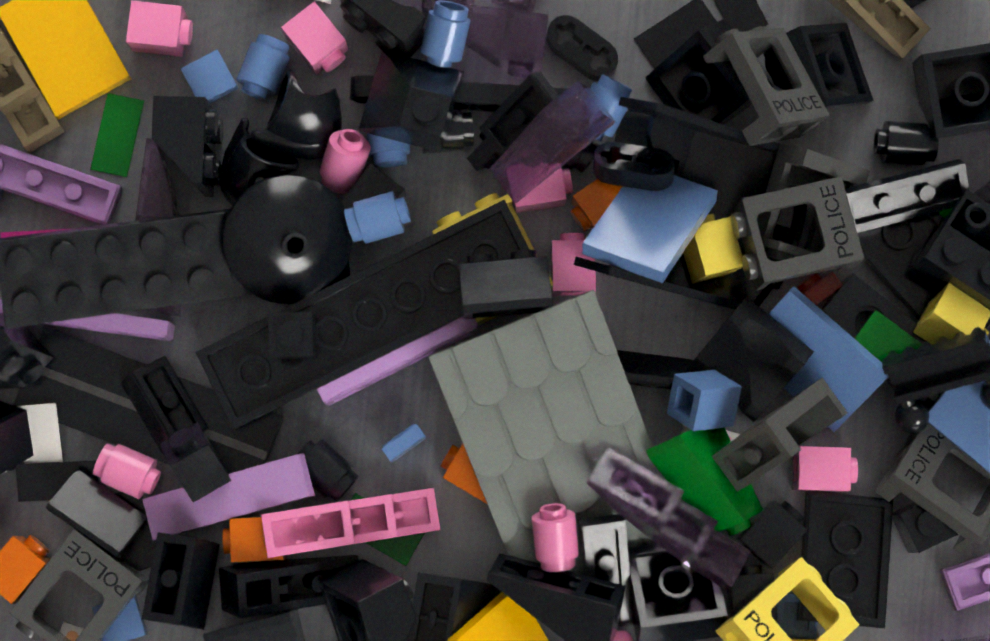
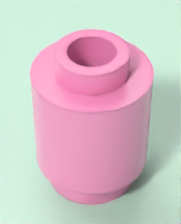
(344, 160)
(127, 470)
(555, 537)

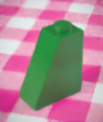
(690, 466)

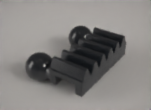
(937, 370)

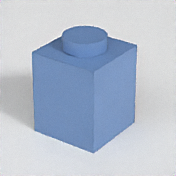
(704, 400)

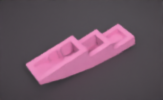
(350, 522)

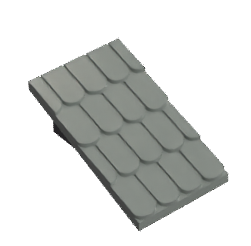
(539, 414)

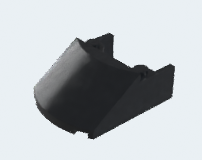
(722, 161)

